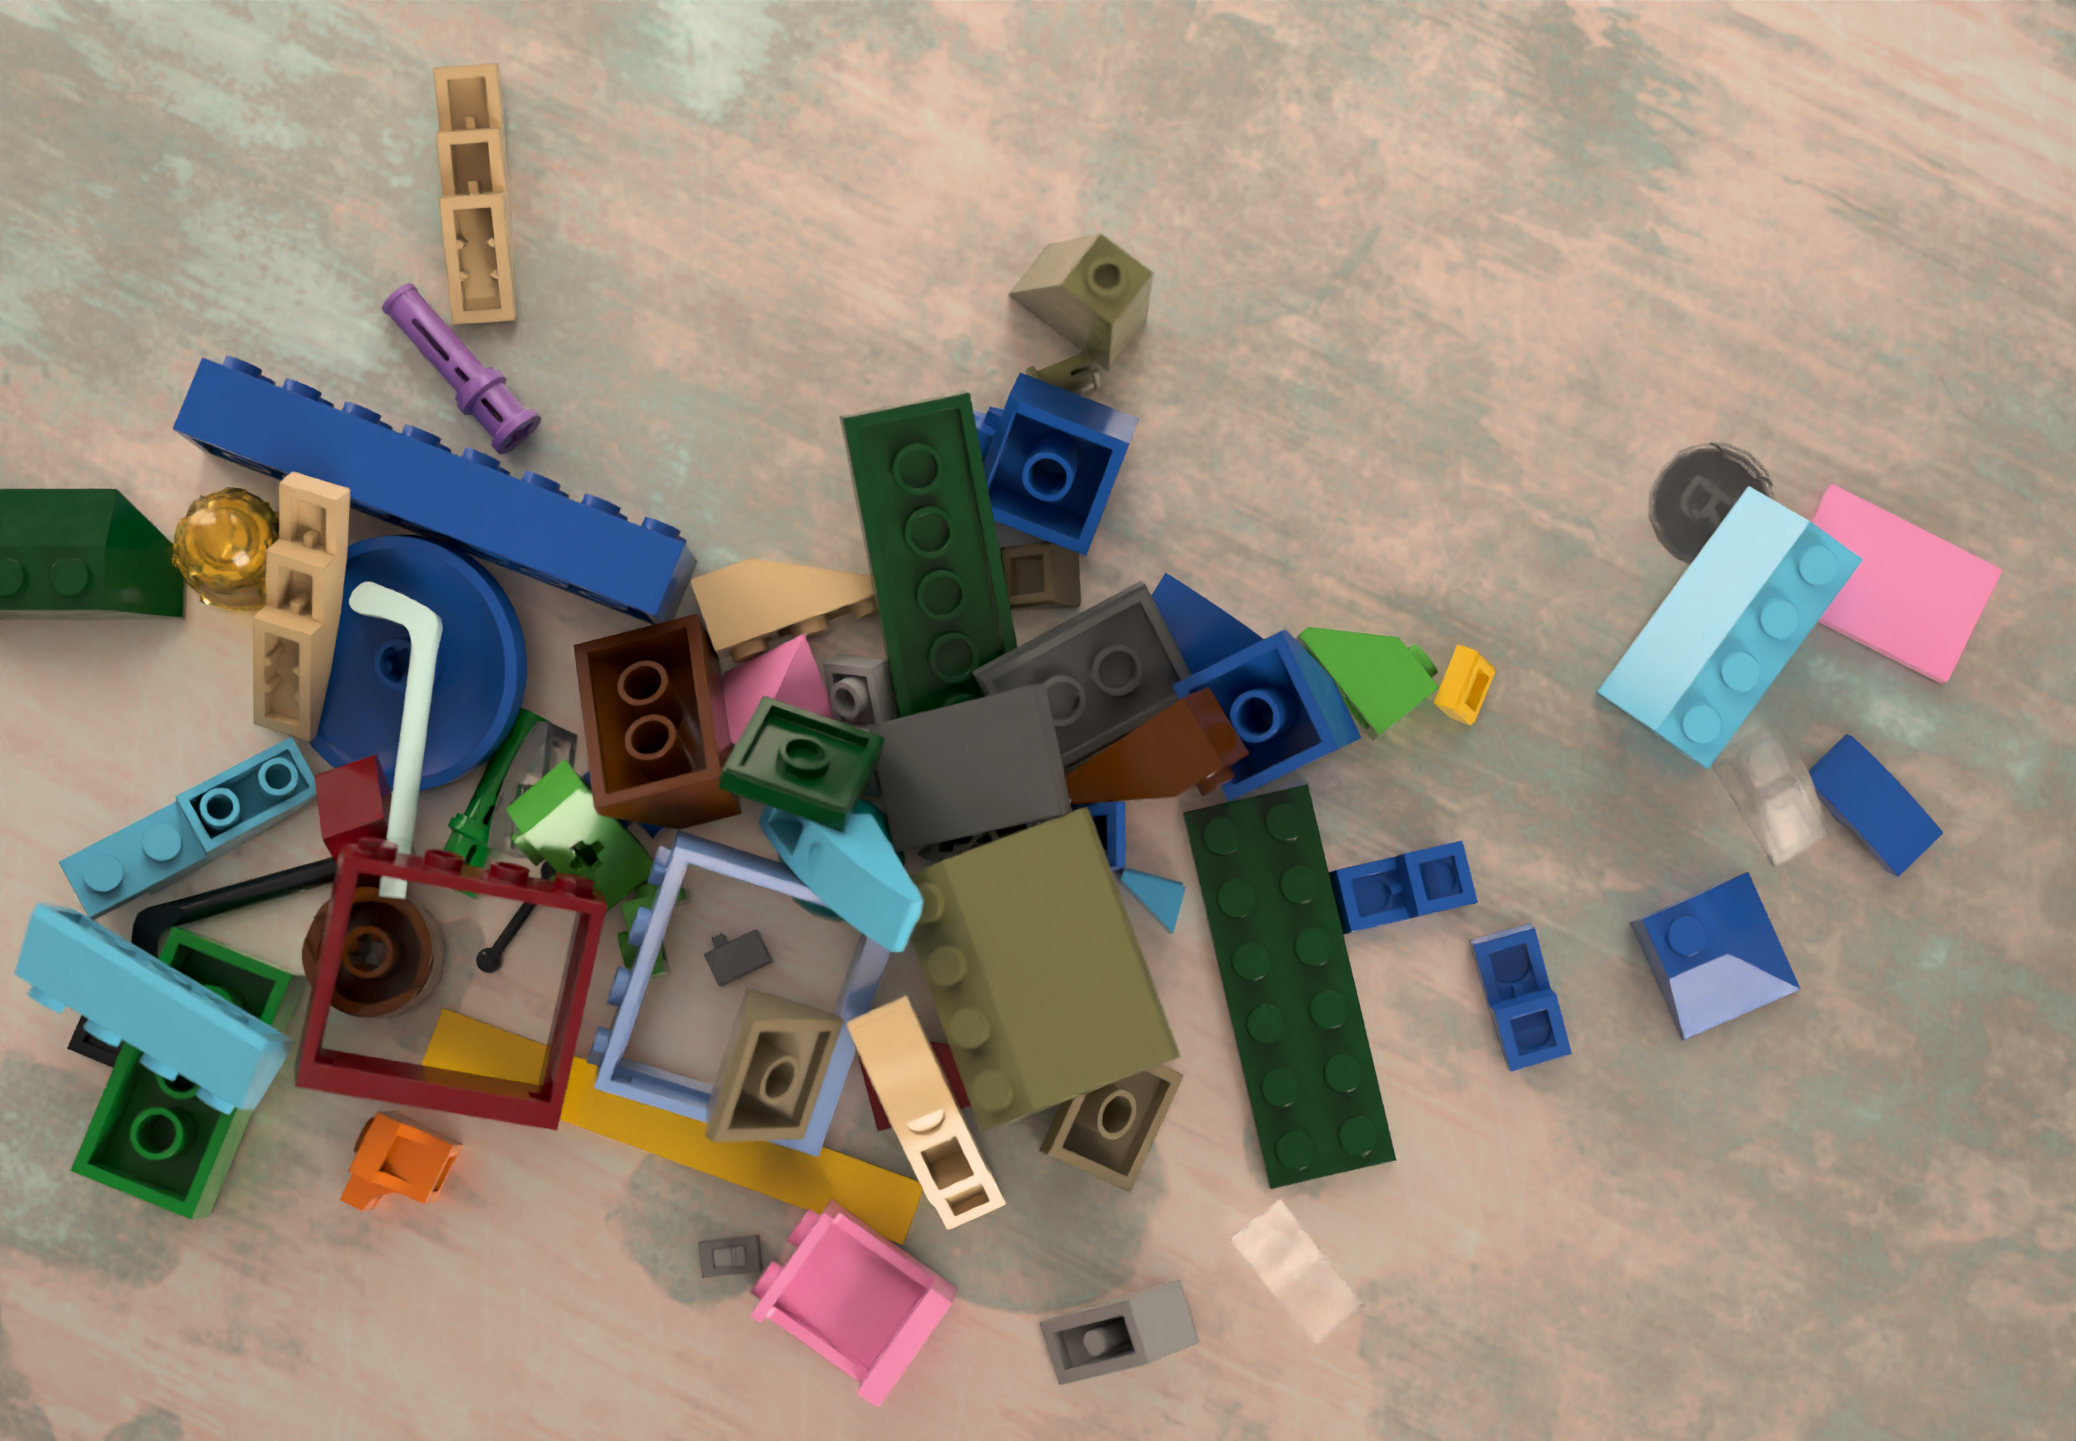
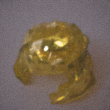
(224, 548)

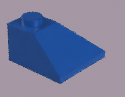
(1715, 955)

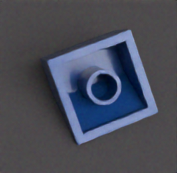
(1278, 706)

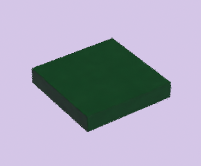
(802, 763)

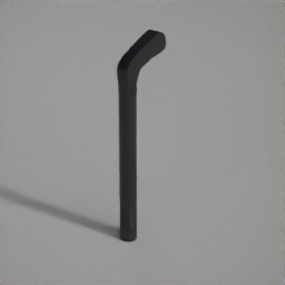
(156, 920)

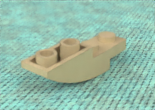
(925, 1113)

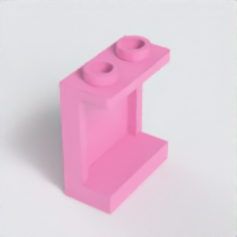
(853, 1298)

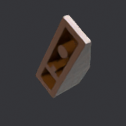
(1164, 757)

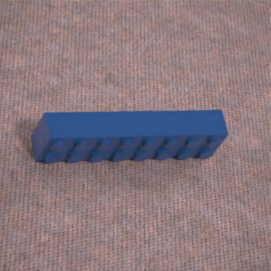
(438, 494)

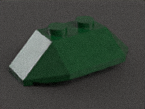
(84, 558)

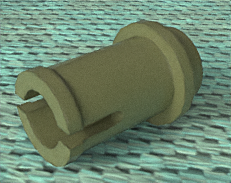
(1062, 372)

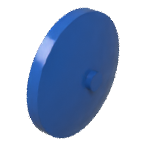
(476, 671)

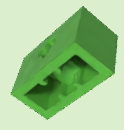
(562, 812)

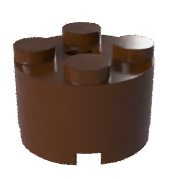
(407, 969)

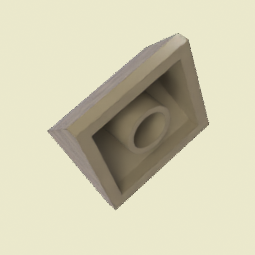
(771, 1070)
(1113, 1126)

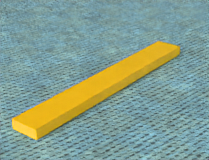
(804, 1180)

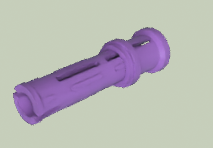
(478, 389)

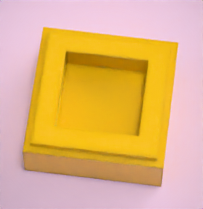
(1464, 685)

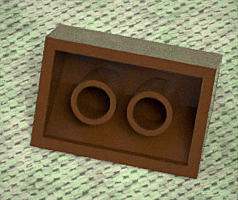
(656, 725)

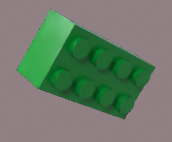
(155, 1132)

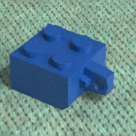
(1052, 461)

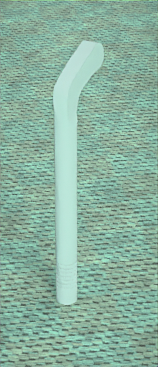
(425, 635)

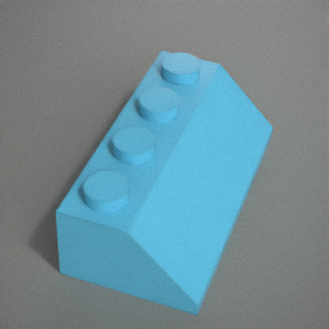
(1729, 626)
(150, 1007)

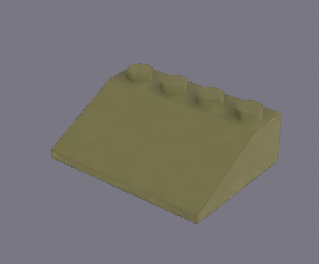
(1037, 971)

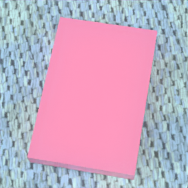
(1910, 592)

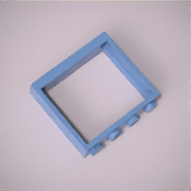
(684, 1094)

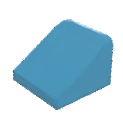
(1156, 894)

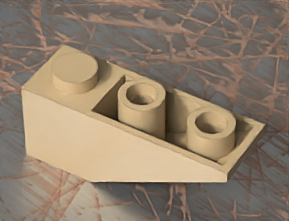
(771, 599)

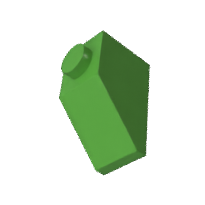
(1373, 674)

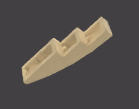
(475, 194)
(303, 606)

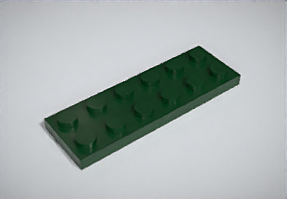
(929, 547)
(1289, 986)

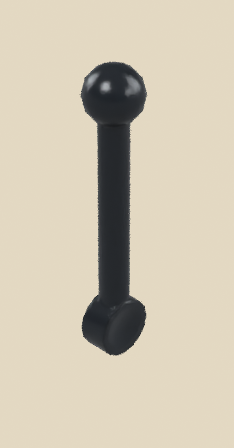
(491, 959)

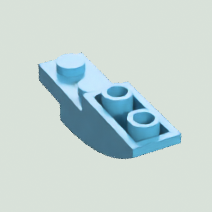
(192, 830)
(850, 873)

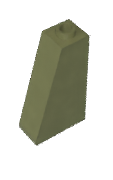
(1088, 295)

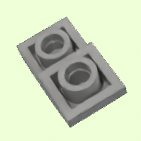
(860, 697)

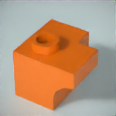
(398, 1158)

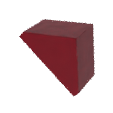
(353, 805)

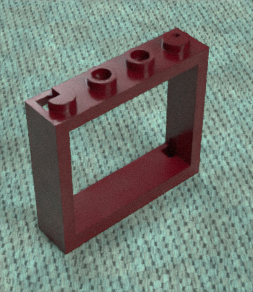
(438, 1087)

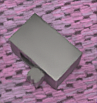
(737, 957)
(730, 1256)

